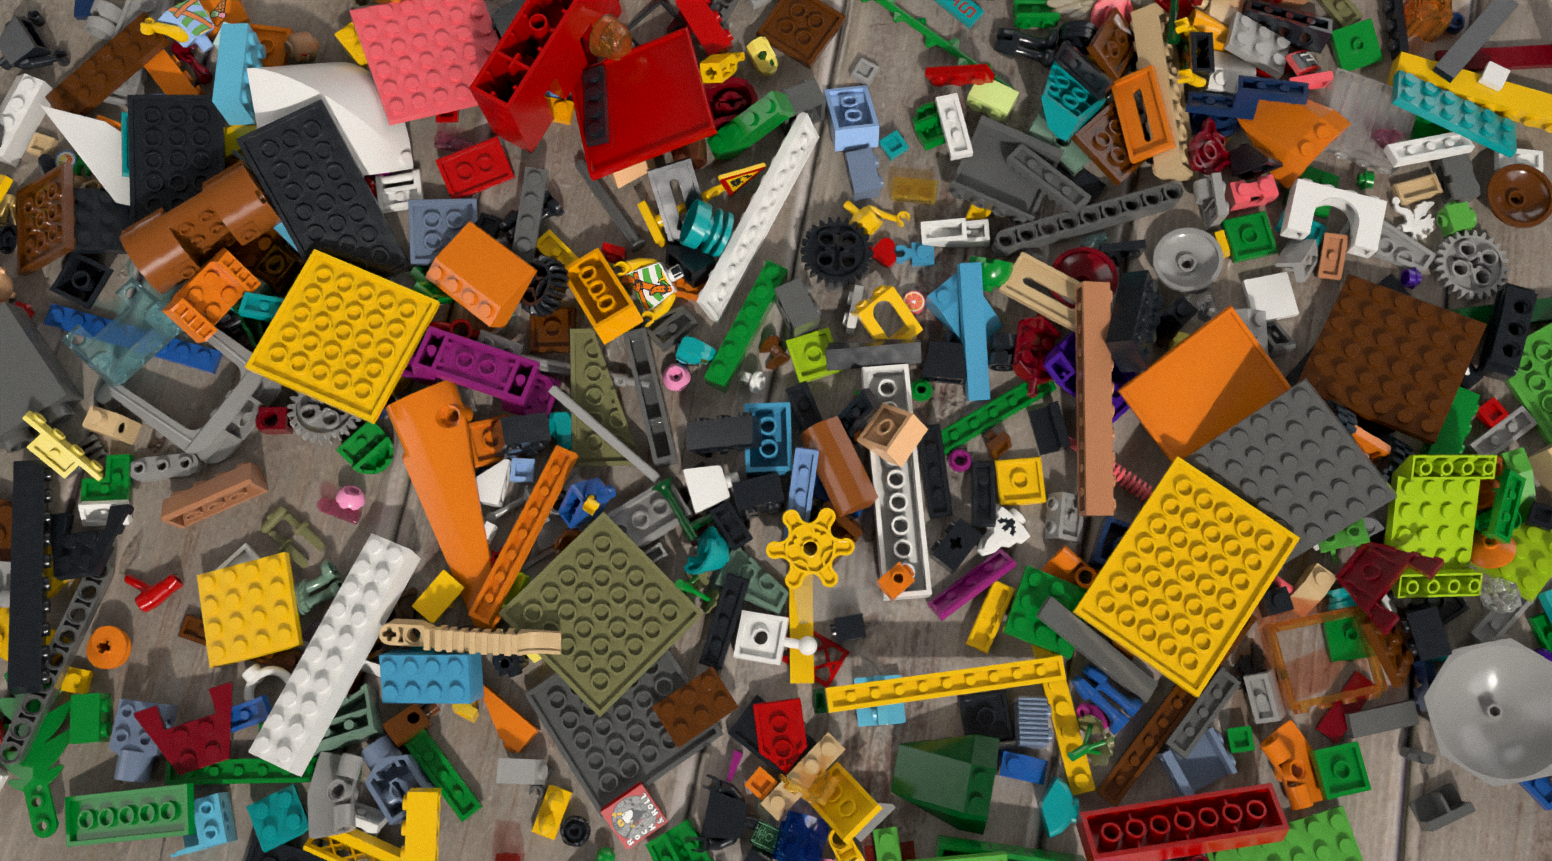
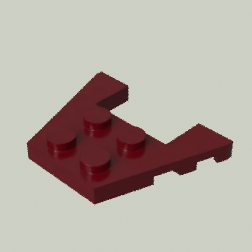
(1374, 571)
(196, 741)

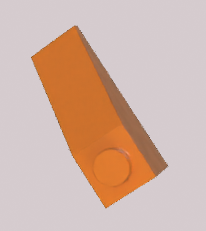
(510, 724)

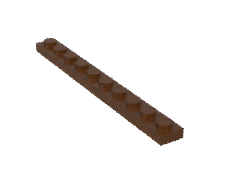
(1153, 736)

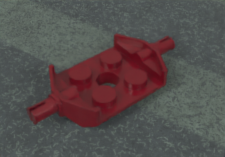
(1040, 337)

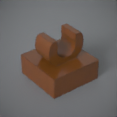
(997, 444)

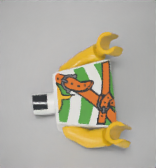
(652, 285)

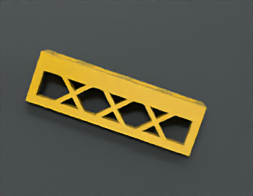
(358, 844)

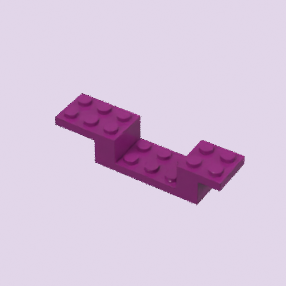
(484, 370)

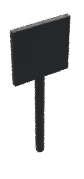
(1086, 182)

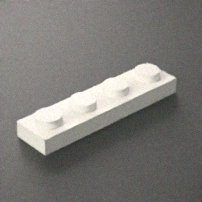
(1427, 149)

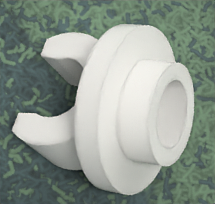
(755, 382)

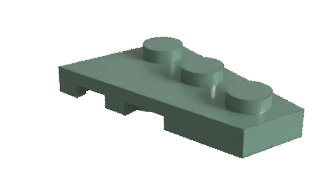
(763, 588)

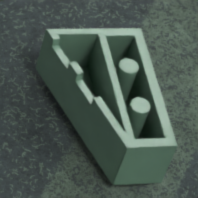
(354, 722)

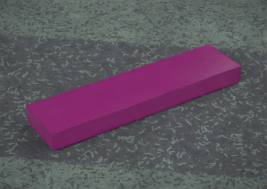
(971, 584)

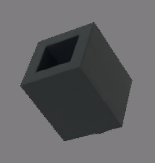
(1275, 602)
(848, 628)

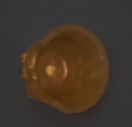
(610, 38)

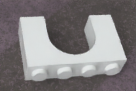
(1363, 212)

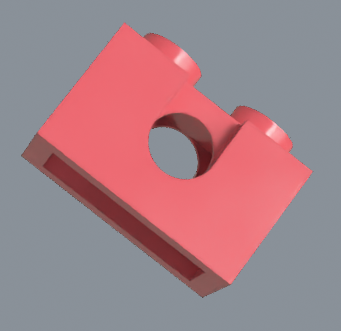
(1240, 192)

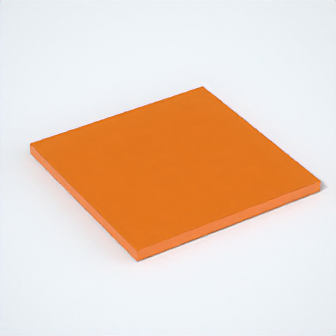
(1203, 385)

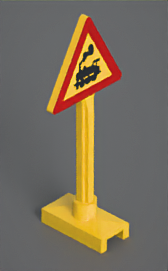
(730, 182)

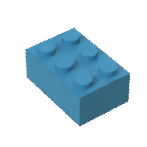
(776, 440)

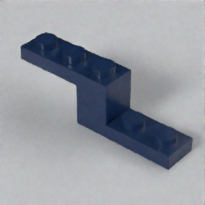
(1246, 97)

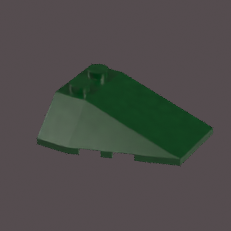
(949, 778)

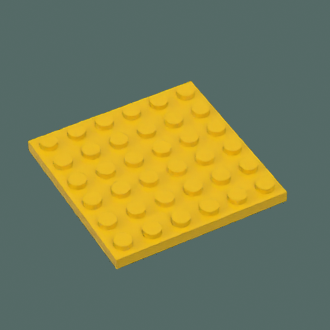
(343, 336)

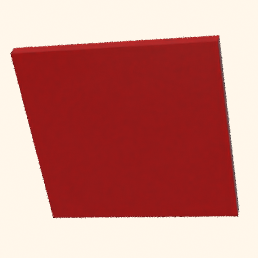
(652, 104)

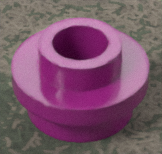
(962, 454)

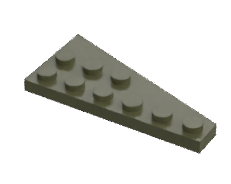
(596, 395)

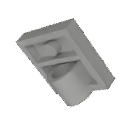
(1210, 195)

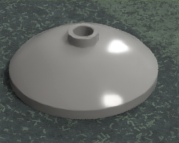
(1190, 247)

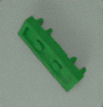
(1505, 506)

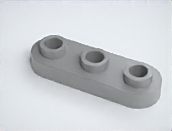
(173, 470)

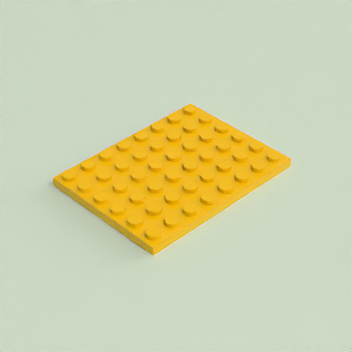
(1186, 576)

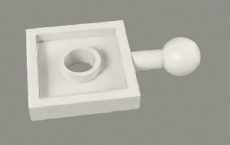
(772, 650)

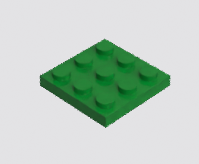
(1029, 597)

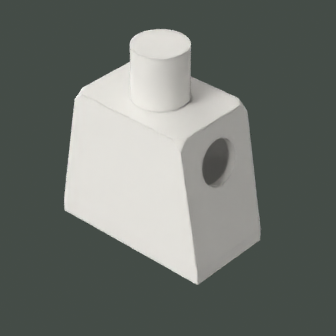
(708, 486)

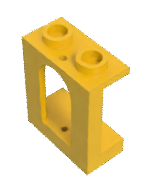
(887, 293)

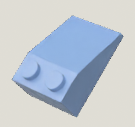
(851, 118)

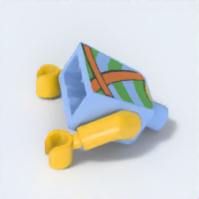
(185, 23)

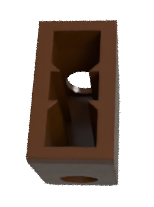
(401, 727)

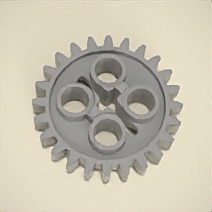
(1471, 265)
(317, 426)

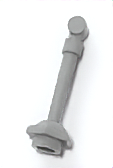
(491, 517)

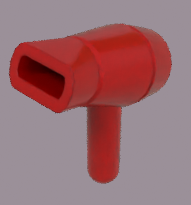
(153, 595)

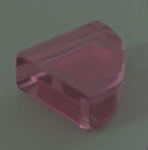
(1386, 136)

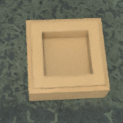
(41, 144)

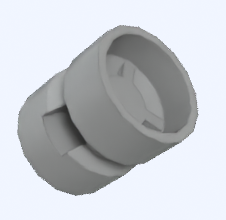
(103, 20)

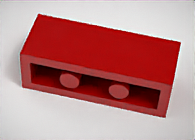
(706, 26)

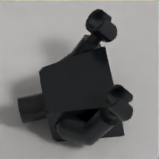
(25, 46)
(724, 817)

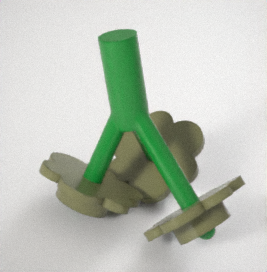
(709, 599)
(1099, 750)

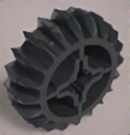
(546, 288)

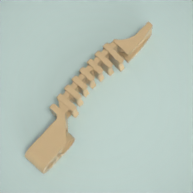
(441, 638)

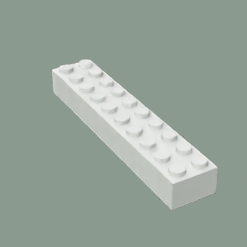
(899, 501)
(335, 655)

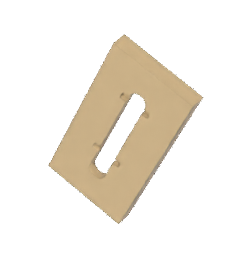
(1030, 267)

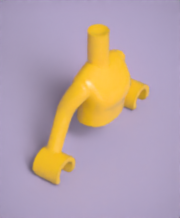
(868, 217)

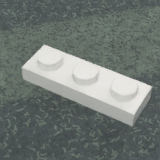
(953, 126)

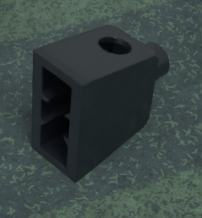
(944, 361)

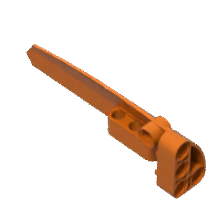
(445, 481)

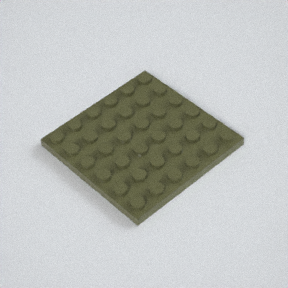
(611, 610)

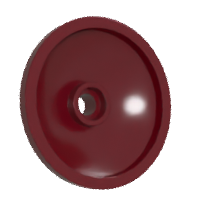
(1085, 265)

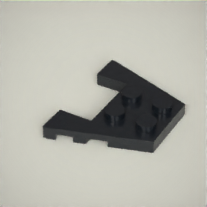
(84, 552)

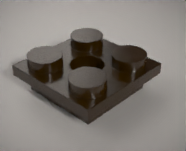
(281, 278)

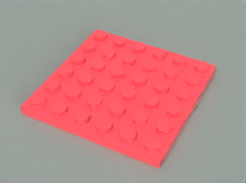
(425, 54)

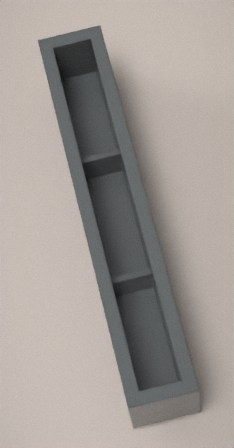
(650, 398)

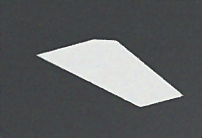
(98, 147)

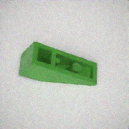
(1519, 462)

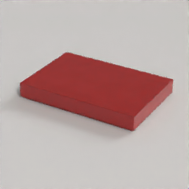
(475, 168)

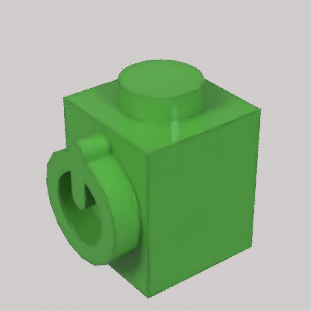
(1456, 218)

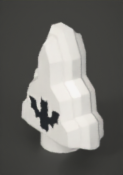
(1007, 531)

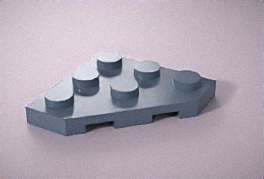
(435, 224)

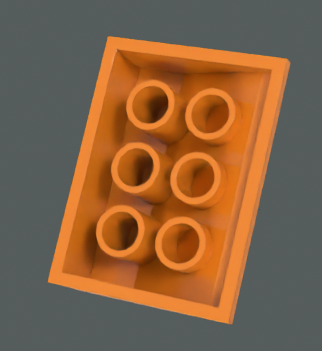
(481, 275)

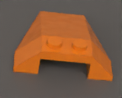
(1293, 134)

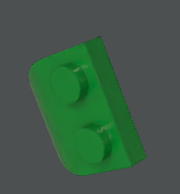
(928, 126)
(368, 449)

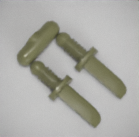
(285, 545)

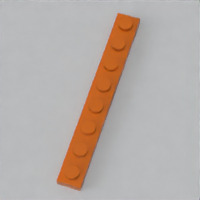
(523, 535)

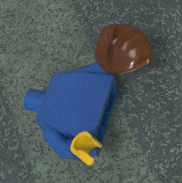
(581, 504)

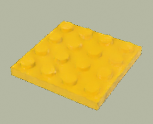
(249, 610)

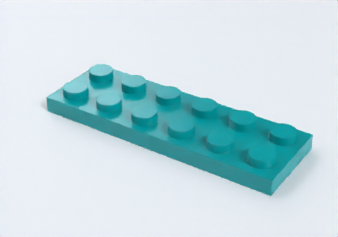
(1454, 113)

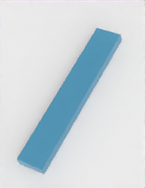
(973, 331)

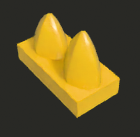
(552, 812)

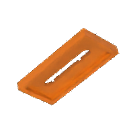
(1123, 93)

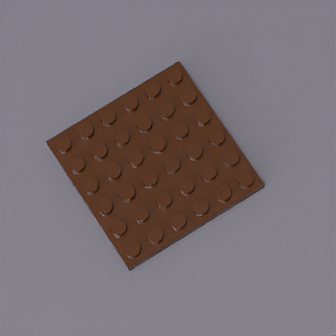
(1392, 358)

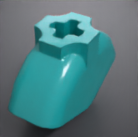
(1057, 807)

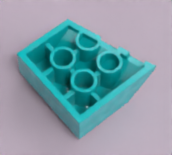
(1067, 103)

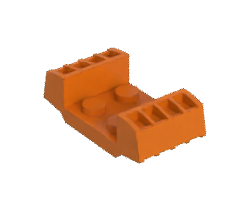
(210, 295)

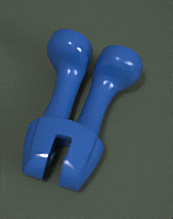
(1100, 682)

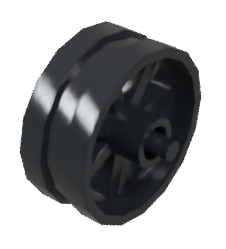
(1077, 33)

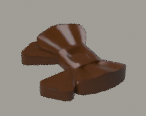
(772, 345)

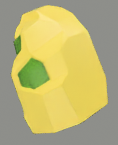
(762, 56)

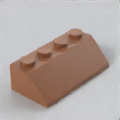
(214, 495)

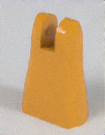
(1206, 23)

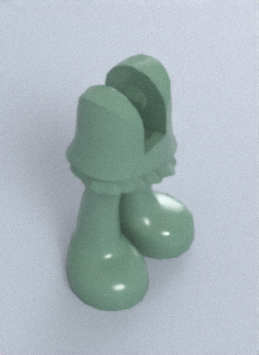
(303, 590)

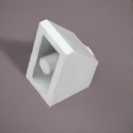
(494, 484)

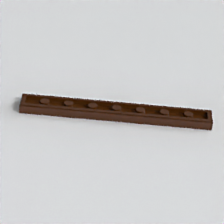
(193, 630)

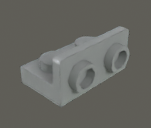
(1063, 518)

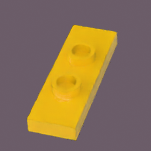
(990, 616)

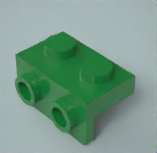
(1034, 14)

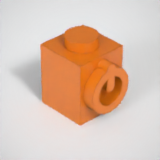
(896, 580)

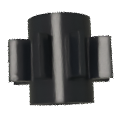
(230, 325)

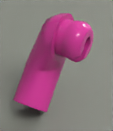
(1087, 708)

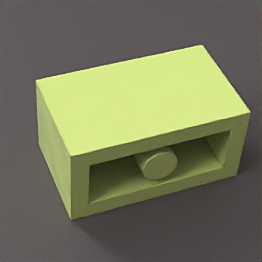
(993, 100)

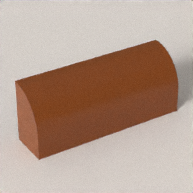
(839, 467)

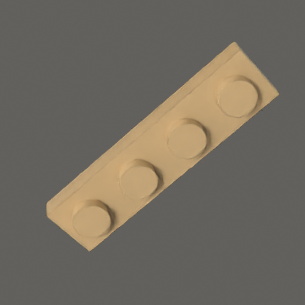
(805, 772)

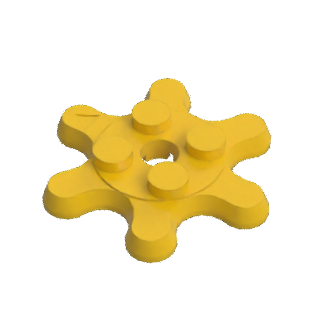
(817, 563)

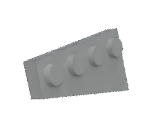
(1398, 248)

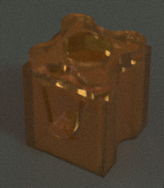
(1427, 18)

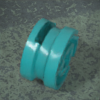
(1339, 599)

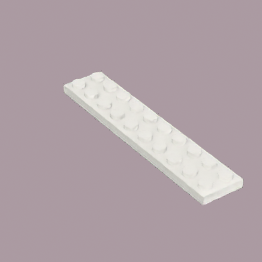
(758, 218)

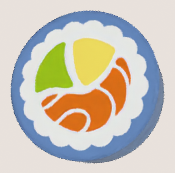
(67, 157)

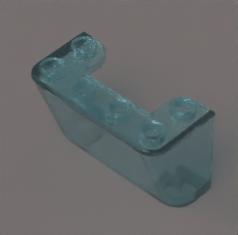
(128, 339)

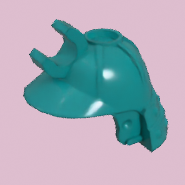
(711, 553)

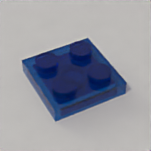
(800, 837)

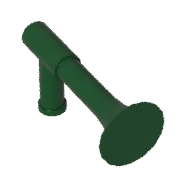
(1172, 36)
(688, 527)

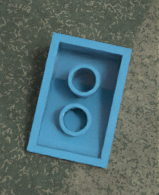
(945, 306)

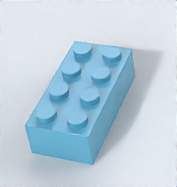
(231, 92)

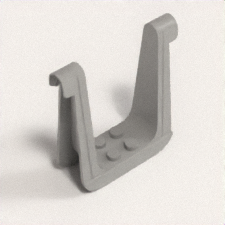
(227, 424)

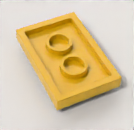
(848, 807)

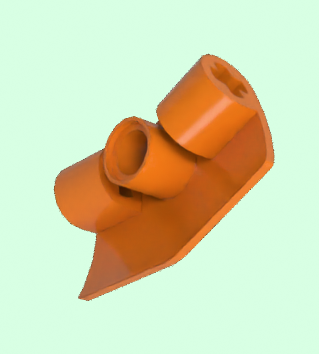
(1068, 566)
(1293, 765)

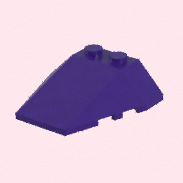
(1061, 366)

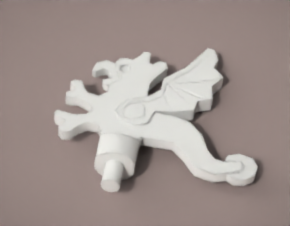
(1412, 218)

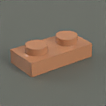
(1332, 256)

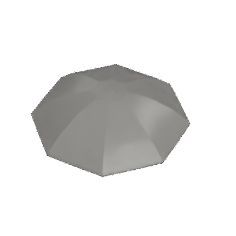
(1494, 711)

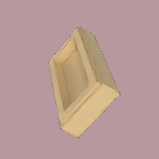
(1417, 189)

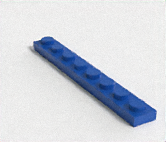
(175, 351)

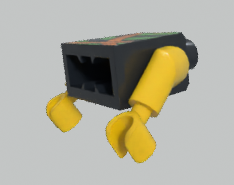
(1196, 56)

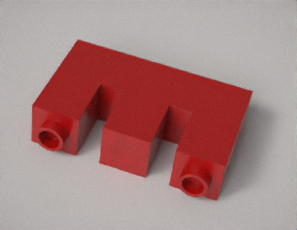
(536, 56)

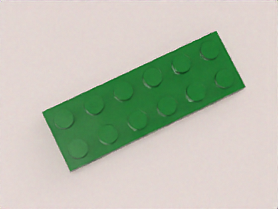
(130, 815)

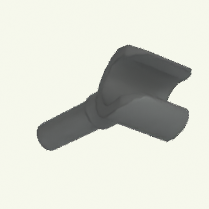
(542, 787)

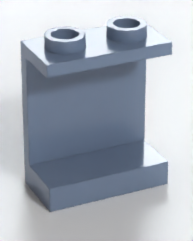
(1202, 766)

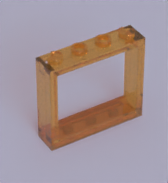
(1324, 701)

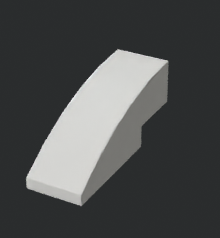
(955, 233)

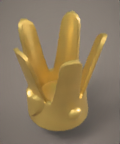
(8, 203)

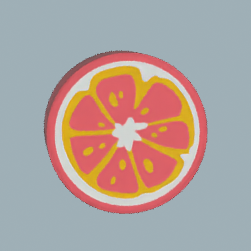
(915, 302)

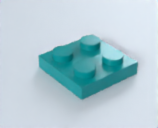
(278, 818)

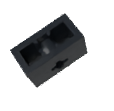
(967, 538)

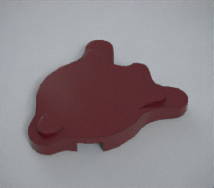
(1207, 149)

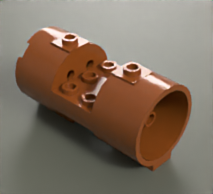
(174, 243)

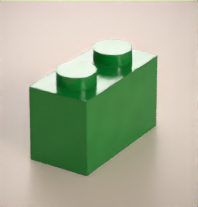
(90, 718)

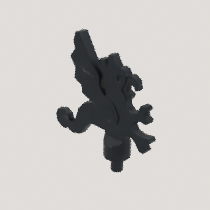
(1257, 661)

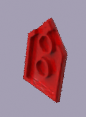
(780, 731)

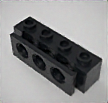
(1511, 313)

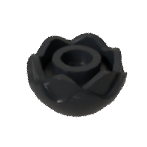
(567, 831)

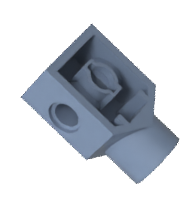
(132, 743)
(392, 777)

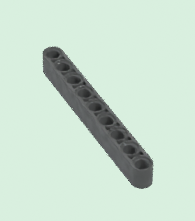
(1095, 212)
(57, 673)

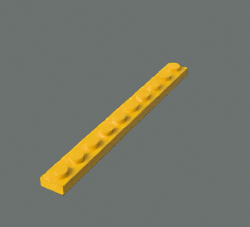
(944, 684)

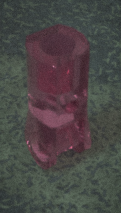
(456, 143)
(332, 508)

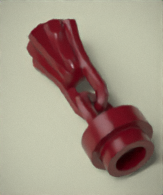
(202, 73)

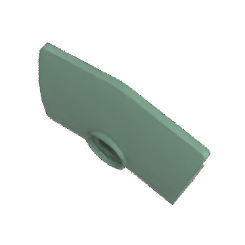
(1073, 157)

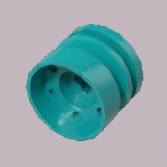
(710, 230)

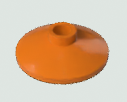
(1492, 555)

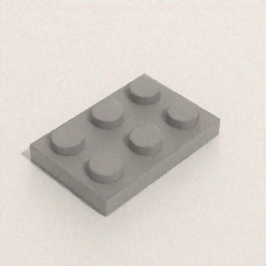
(1257, 45)

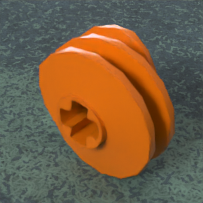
(98, 644)

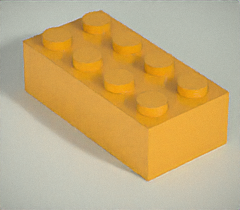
(602, 296)

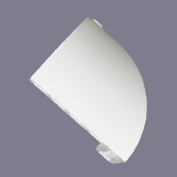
(351, 101)

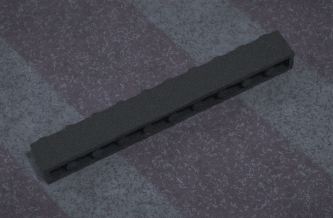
(29, 578)

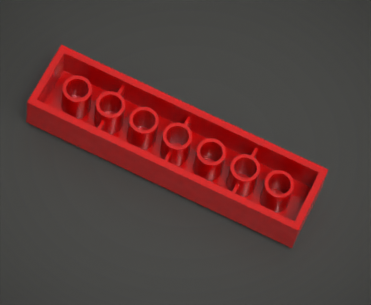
(1183, 825)

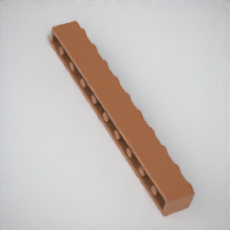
(1094, 400)

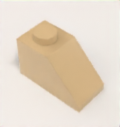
(1311, 588)

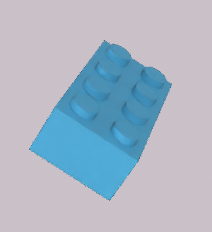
(430, 676)

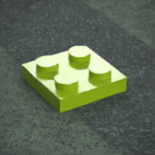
(809, 355)

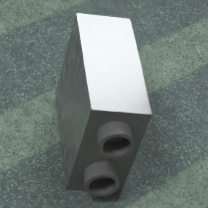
(29, 380)

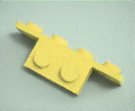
(57, 451)

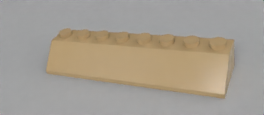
(1150, 44)

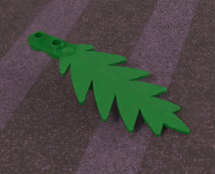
(35, 769)

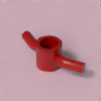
(445, 326)

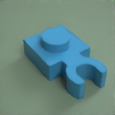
(918, 254)

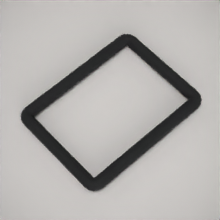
(679, 20)

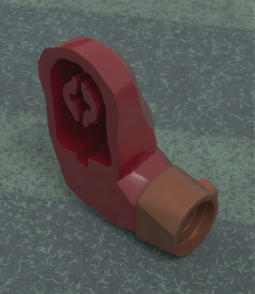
(726, 103)

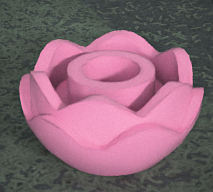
(683, 377)
(350, 497)

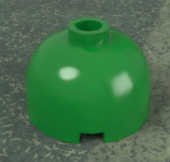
(993, 272)

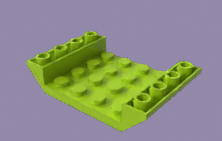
(1437, 519)

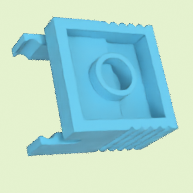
(212, 824)

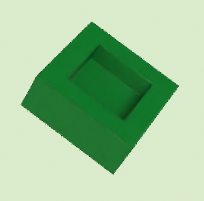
(1239, 739)

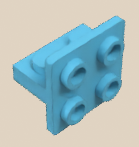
(880, 714)

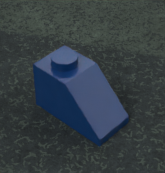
(1021, 767)

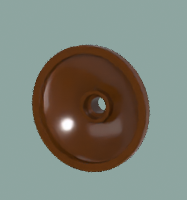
(1529, 191)

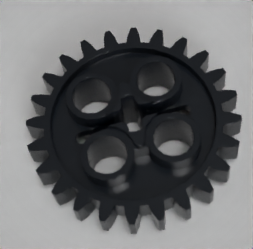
(815, 251)

